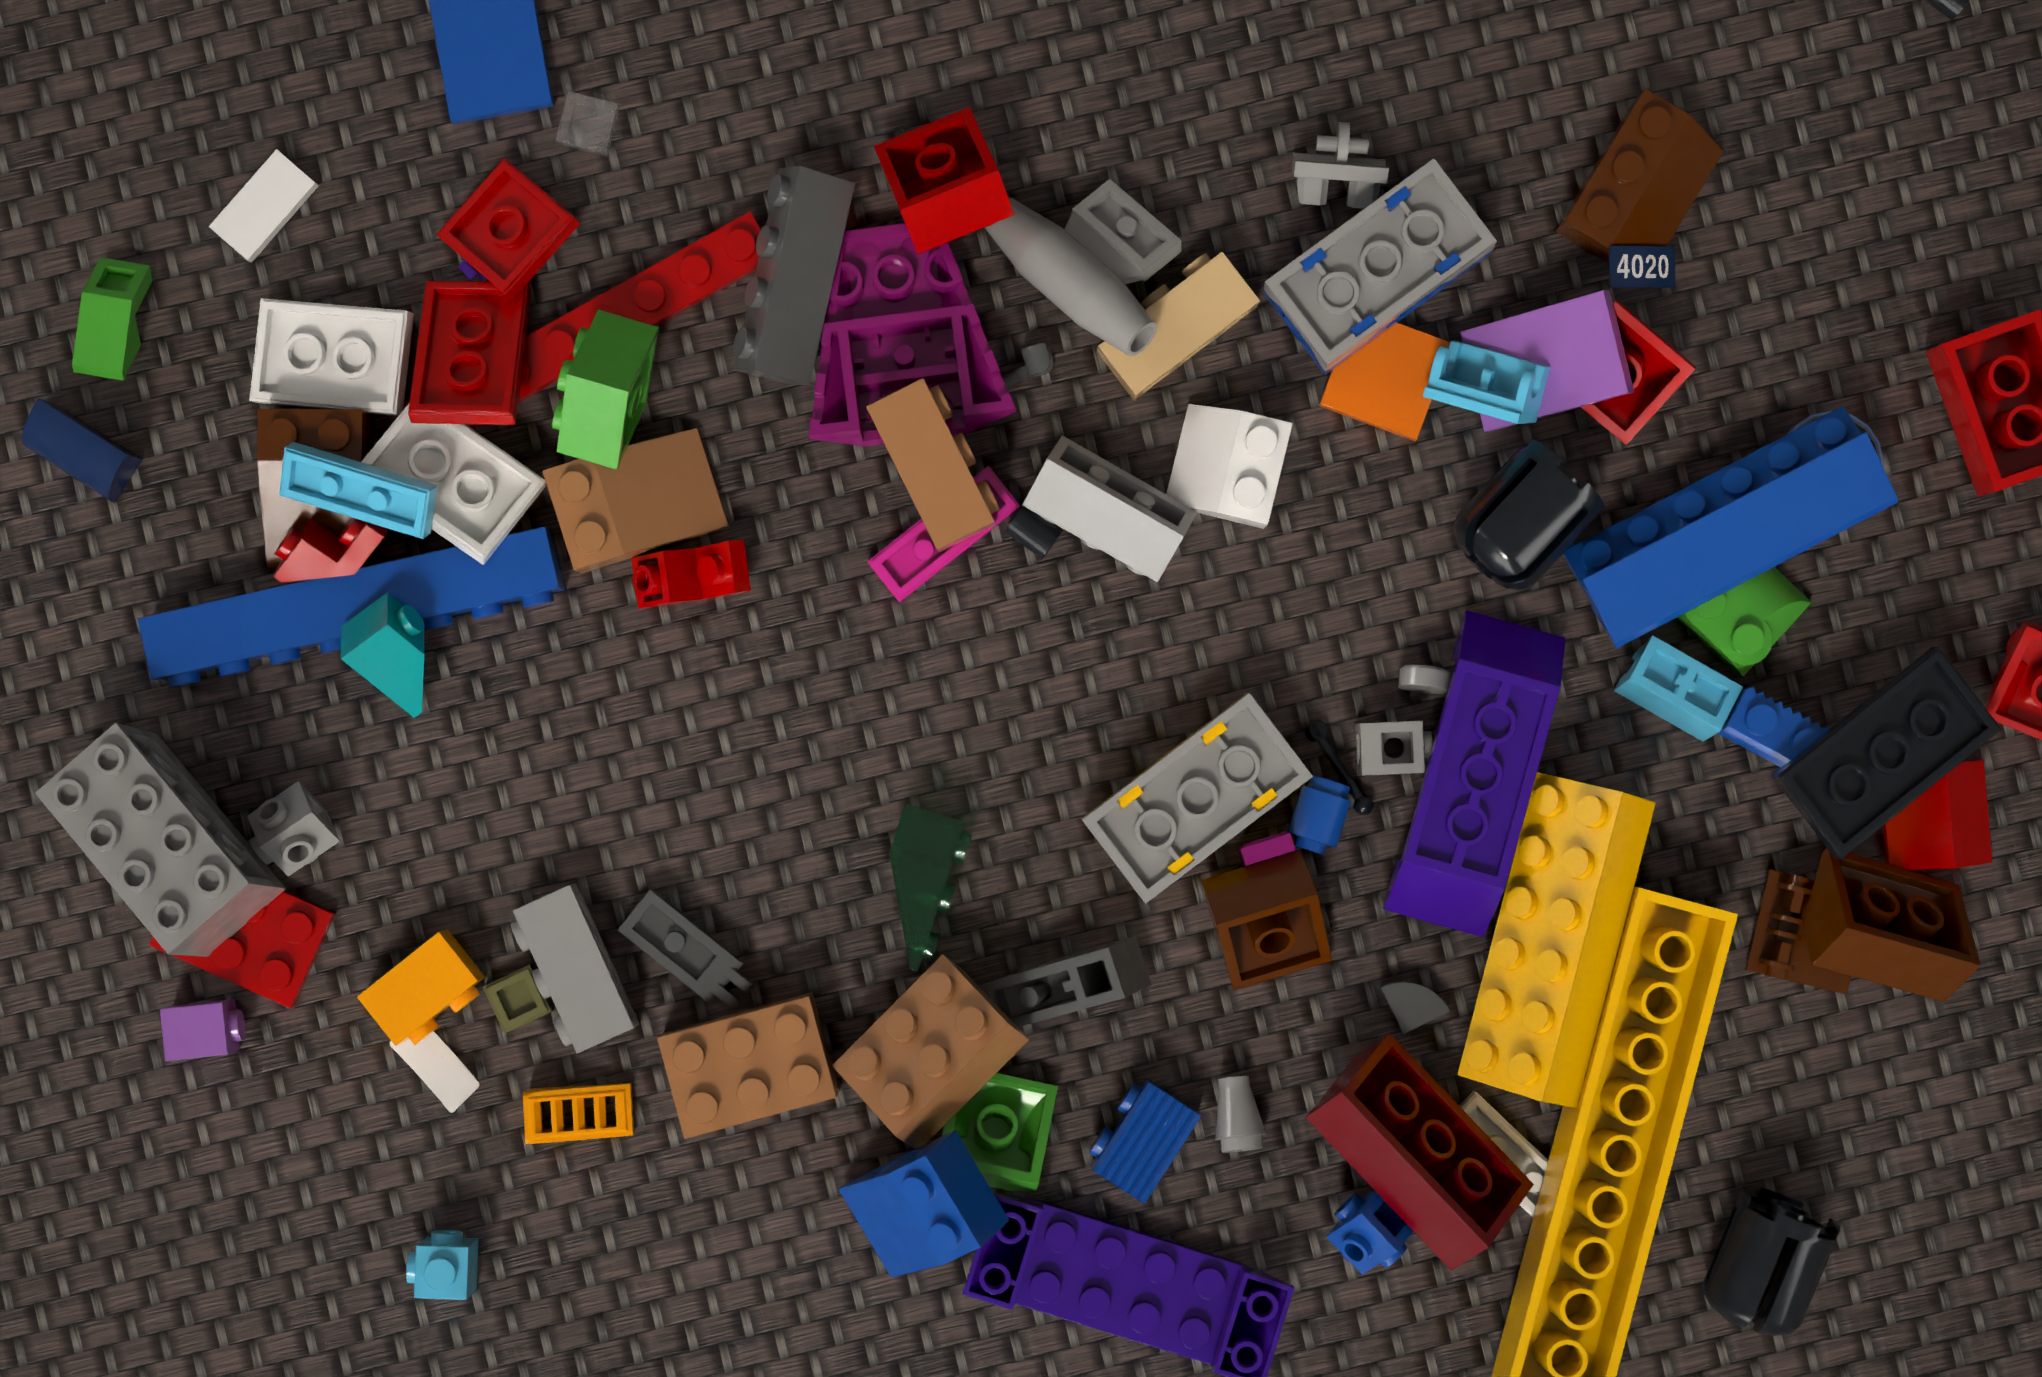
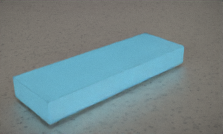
(358, 490)

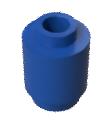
(1320, 814)

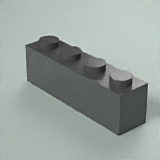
(793, 275)

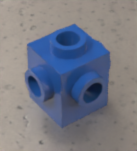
(1369, 1232)

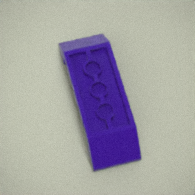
(1478, 774)
(1132, 1286)

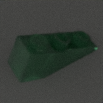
(921, 864)

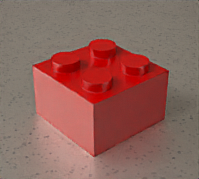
(944, 180)

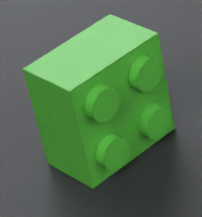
(604, 388)

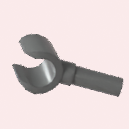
(1037, 362)

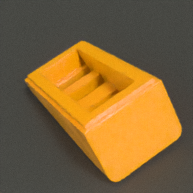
(533, 1113)

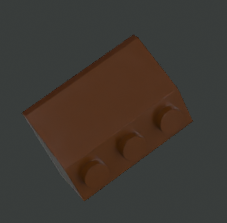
(1642, 179)
(1889, 926)

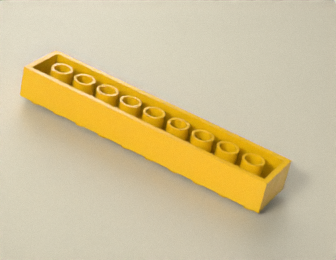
(1617, 1145)

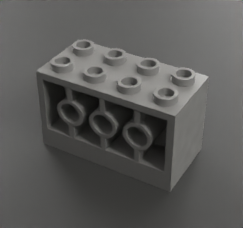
(160, 841)

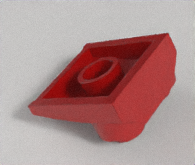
(2017, 691)

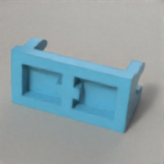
(1487, 382)
(1679, 689)

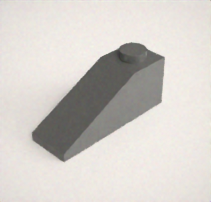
(1070, 982)

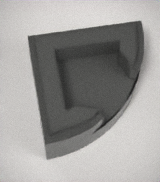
(1412, 1004)

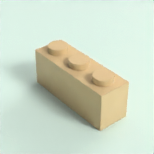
(1186, 321)

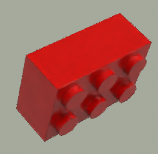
(1995, 400)

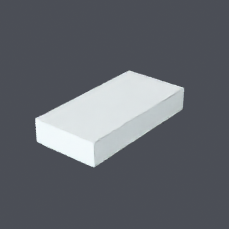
(263, 206)

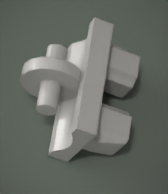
(1361, 173)

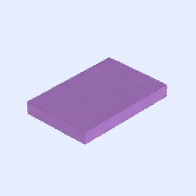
(1572, 338)

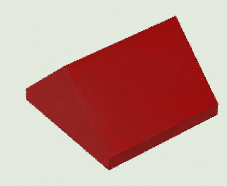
(1655, 375)
(1943, 825)

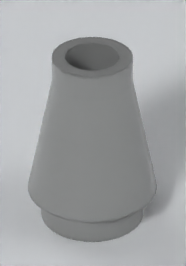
(1238, 1118)

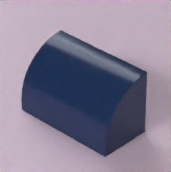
(79, 449)

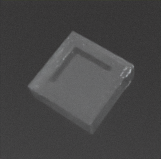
(587, 123)

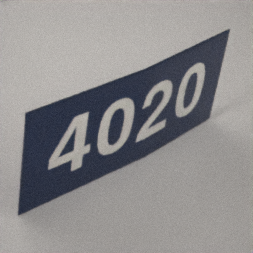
(1641, 266)

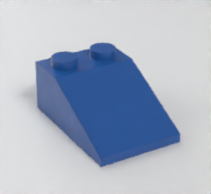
(925, 1207)

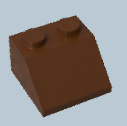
(1267, 919)

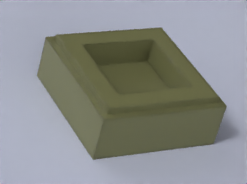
(517, 999)

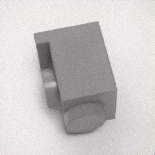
(1371, 754)

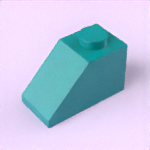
(388, 650)

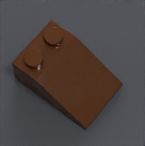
(330, 430)

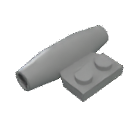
(1091, 261)

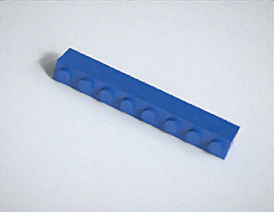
(311, 612)

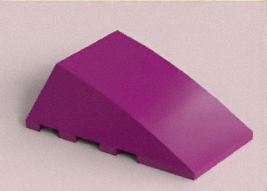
(897, 322)

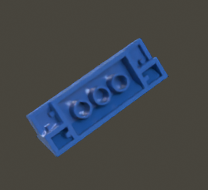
(1731, 526)

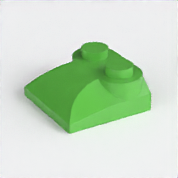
(1747, 619)
(1007, 1130)

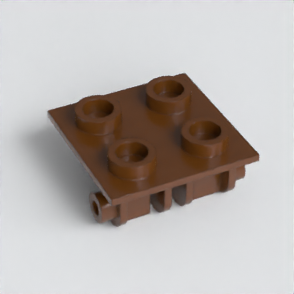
(1779, 936)

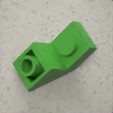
(107, 321)

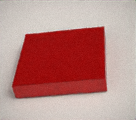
(508, 229)

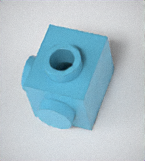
(444, 1266)

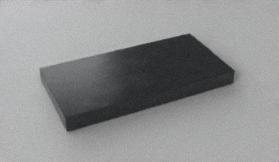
(1886, 752)

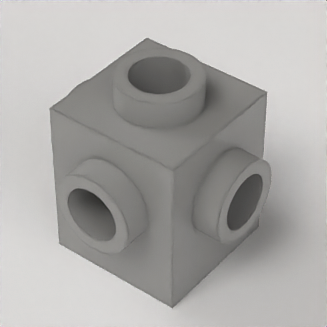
(291, 829)

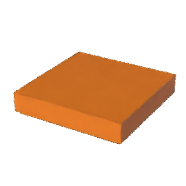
(1386, 381)

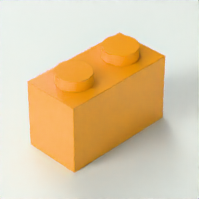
(422, 988)

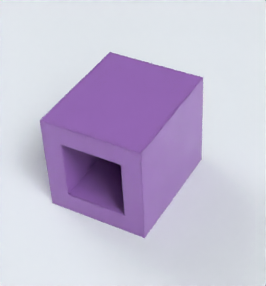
(201, 1029)

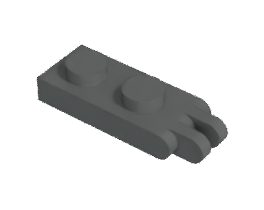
(685, 949)

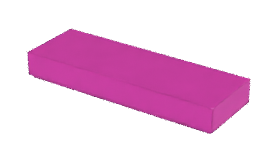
(913, 556)

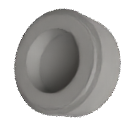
(1424, 679)

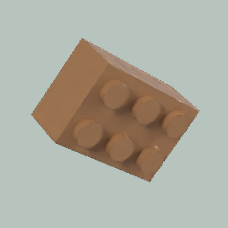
(934, 463)
(930, 1053)
(748, 1065)

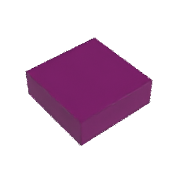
(1266, 848)

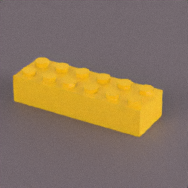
(1556, 939)

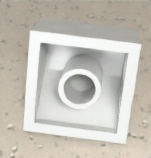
(1229, 463)

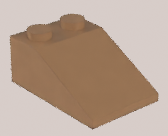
(648, 503)

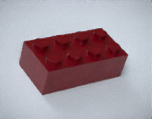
(1420, 1152)

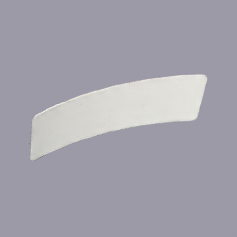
(439, 1070)

